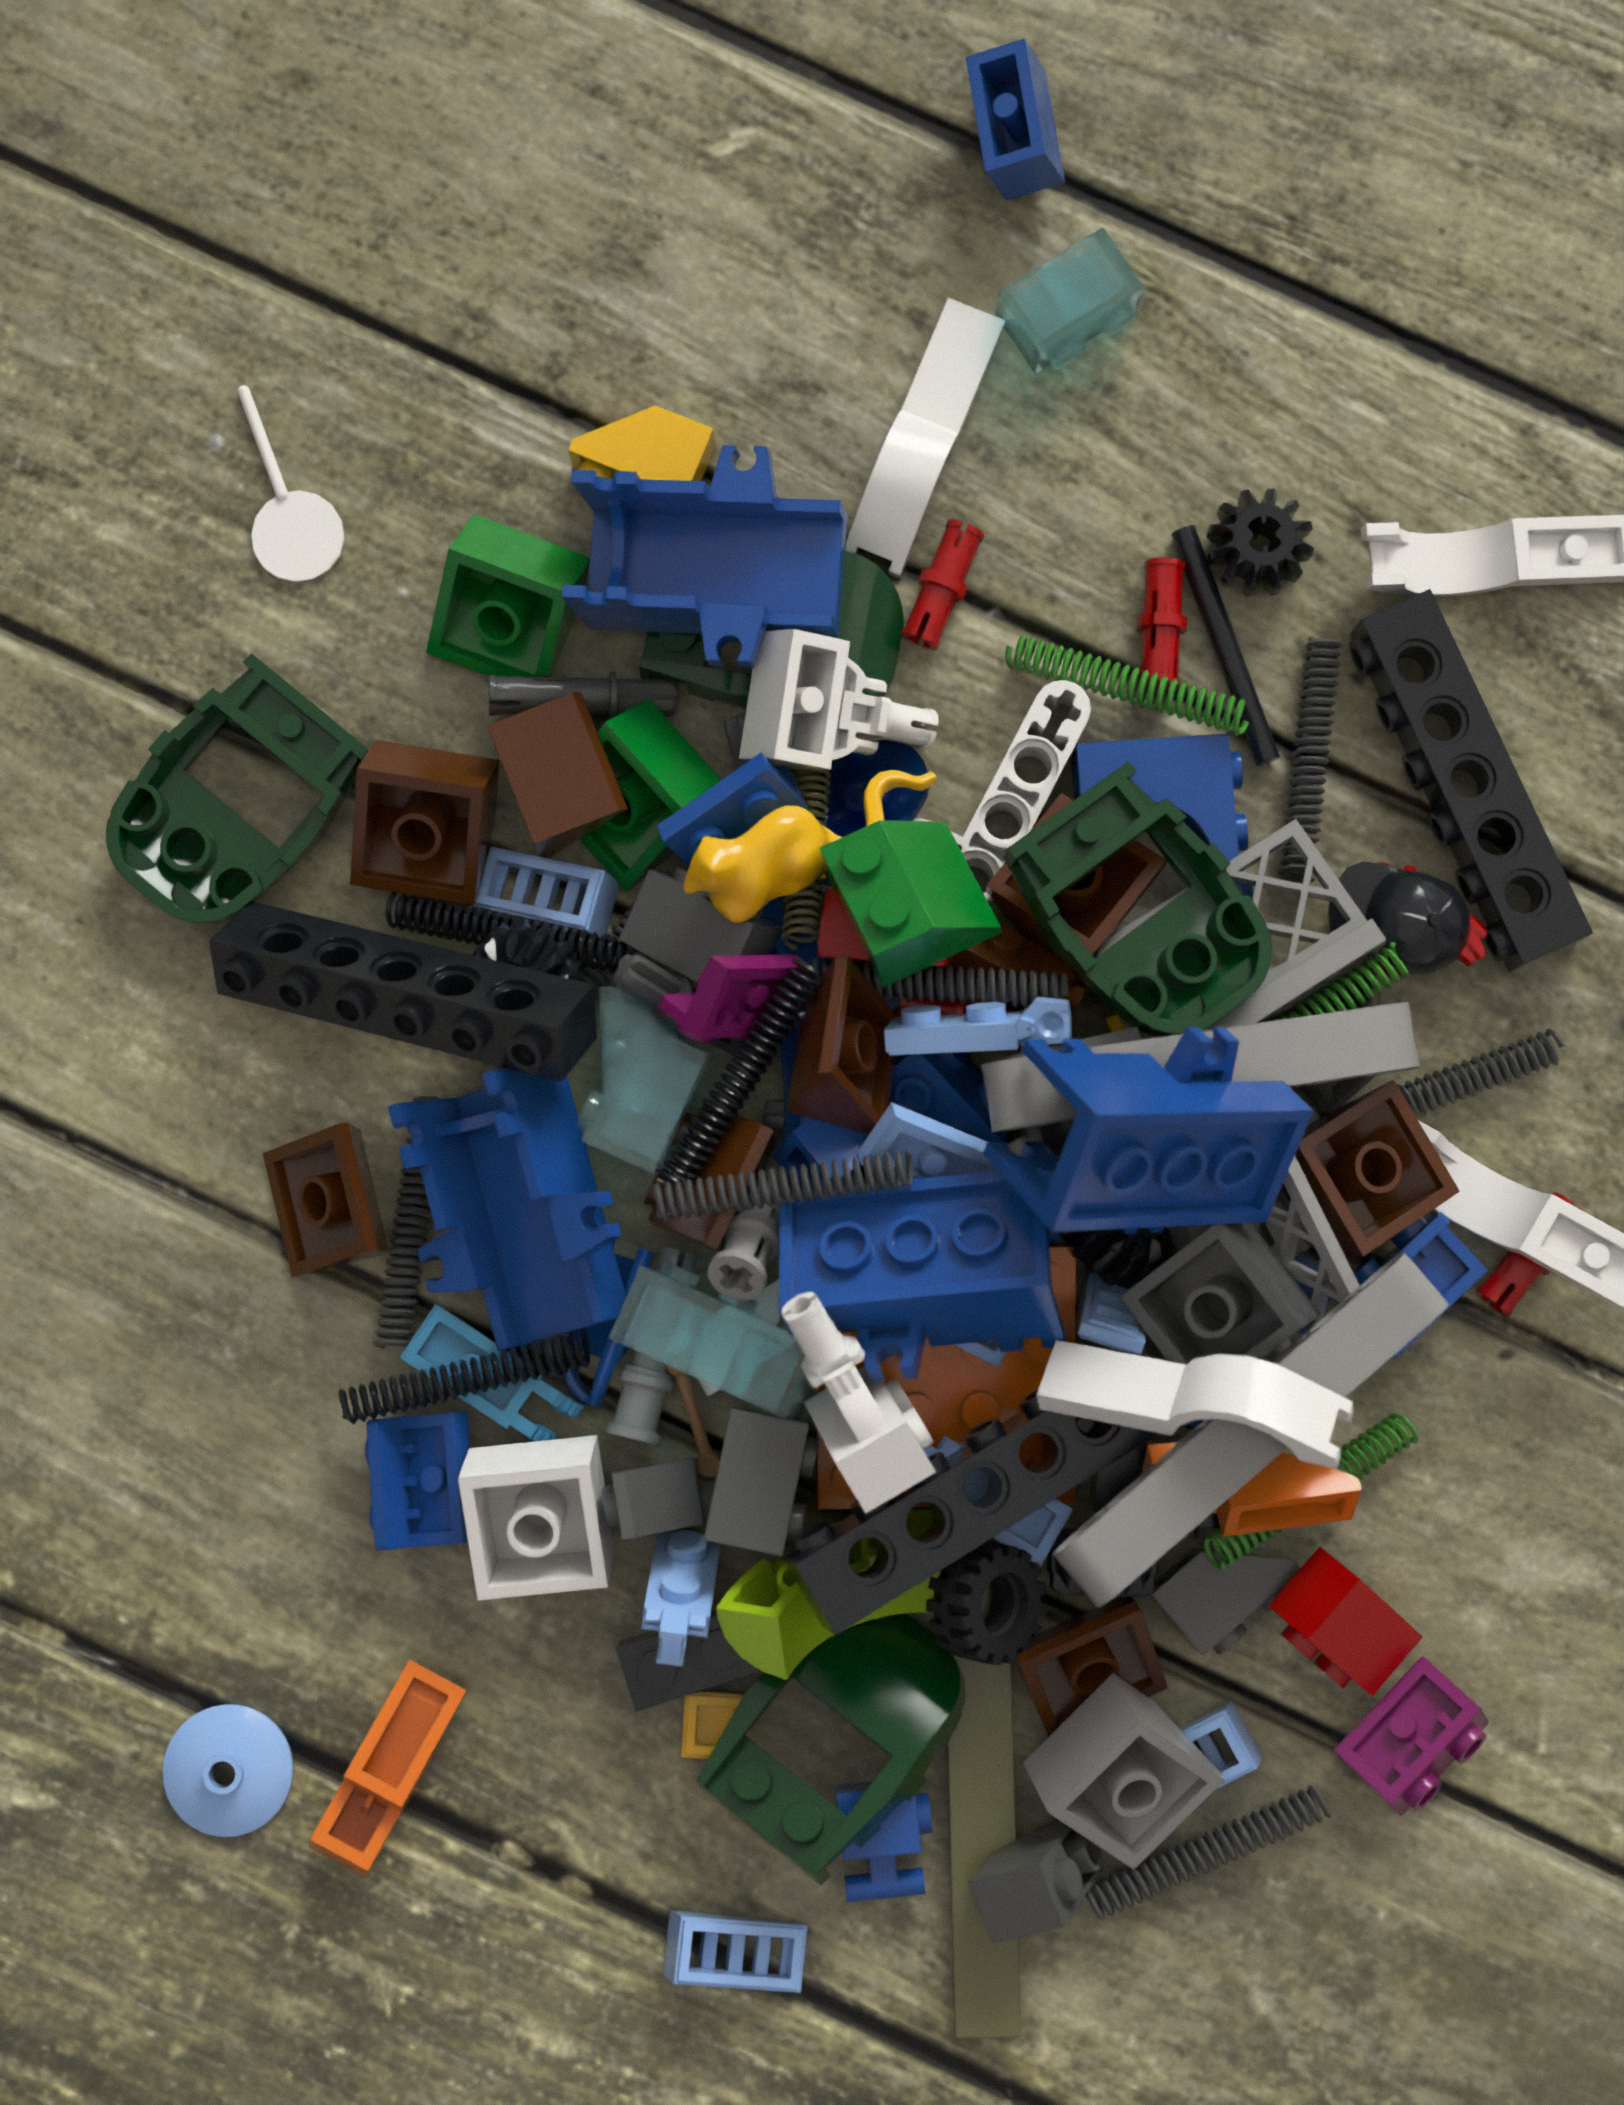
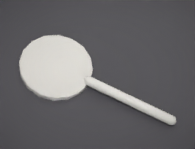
(297, 531)

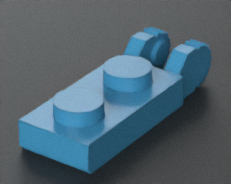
(448, 1338)

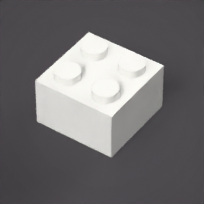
(536, 1517)

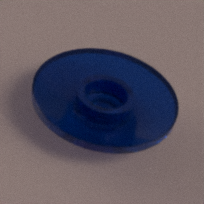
(851, 776)

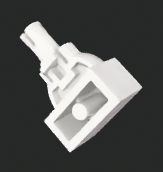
(811, 705)
(864, 1423)

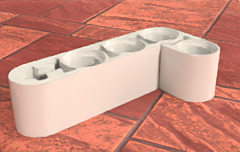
(1011, 793)

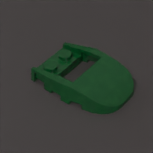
(868, 619)
(190, 846)
(1185, 960)
(886, 1684)

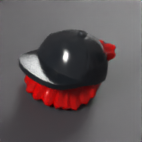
(1414, 912)

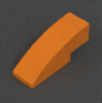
(1282, 1495)
(387, 1769)

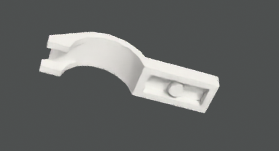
(924, 433)
(1496, 555)
(1533, 1224)
(1167, 1394)

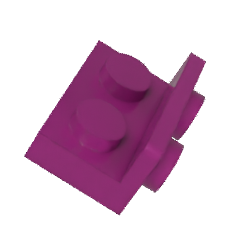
(731, 996)
(1414, 1737)

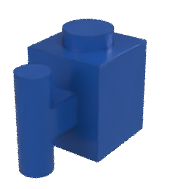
(897, 1836)

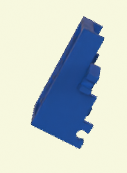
(710, 558)
(1157, 1139)
(517, 1205)
(930, 1260)

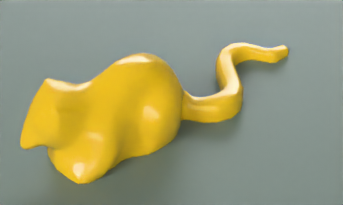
(778, 852)

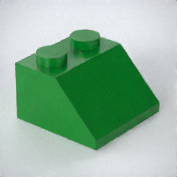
(504, 601)
(657, 778)
(908, 895)

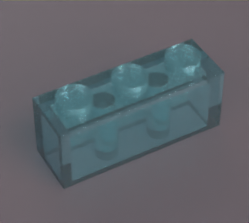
(713, 1339)

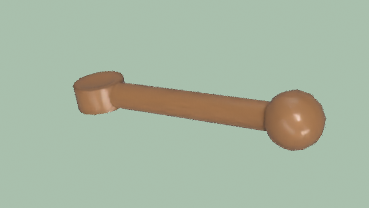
(708, 1460)

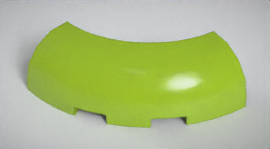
(774, 1624)

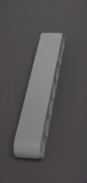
(1286, 1050)
(1226, 1454)

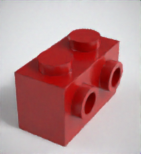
(1345, 1622)

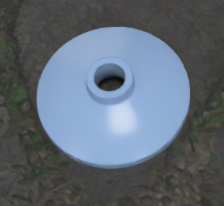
(255, 1751)

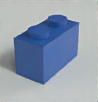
(1015, 119)

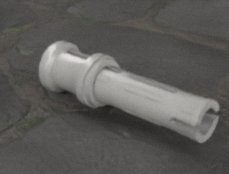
(749, 1246)
(646, 1380)

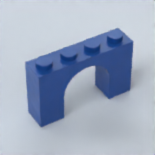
(1189, 771)

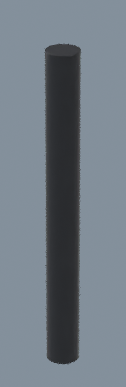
(1225, 643)

